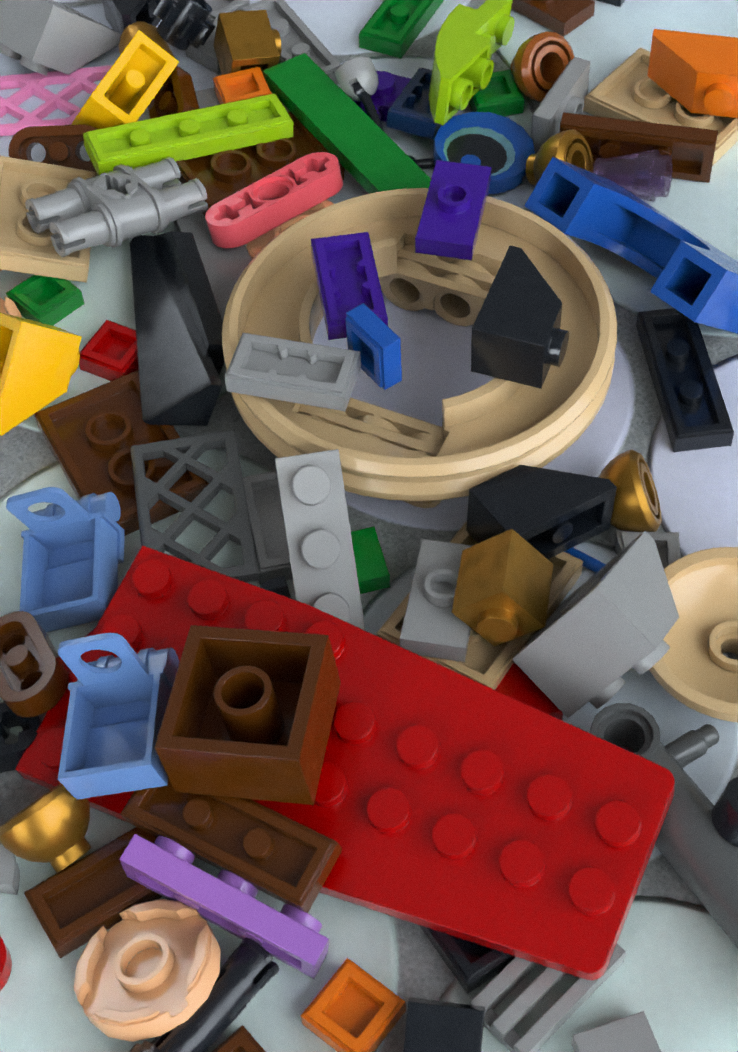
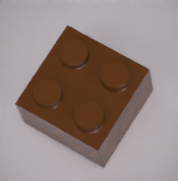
(250, 714)

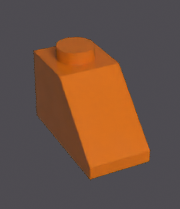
(697, 70)

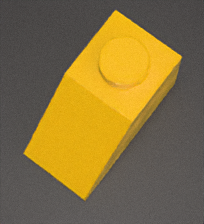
(128, 85)
(33, 367)

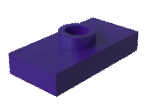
(453, 210)
(346, 279)

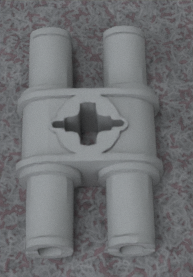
(116, 206)

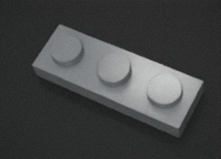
(319, 534)

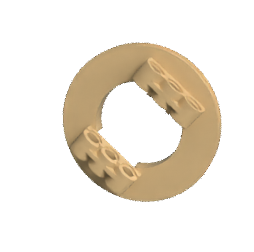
(480, 430)

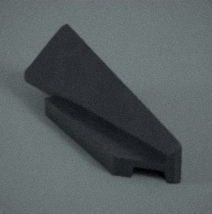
(175, 330)

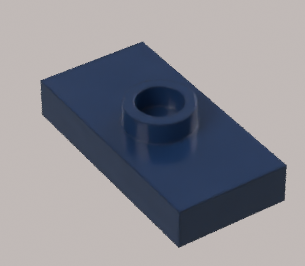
(412, 107)

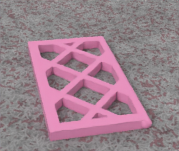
(34, 85)

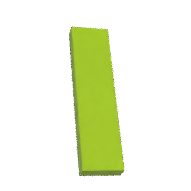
(189, 133)

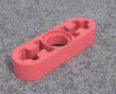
(274, 200)

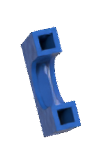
(688, 269)

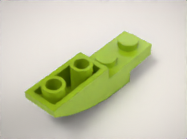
(464, 55)

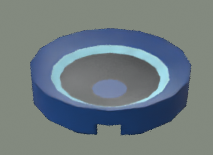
(489, 142)

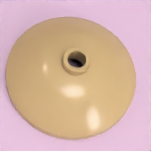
(707, 626)

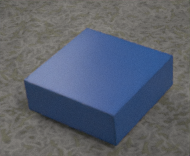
(377, 346)

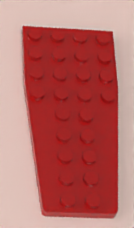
(430, 782)

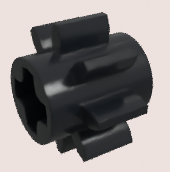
(184, 22)

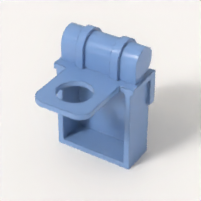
(68, 556)
(114, 716)

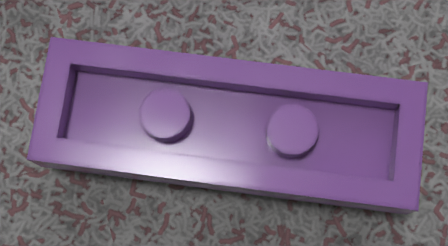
(227, 902)

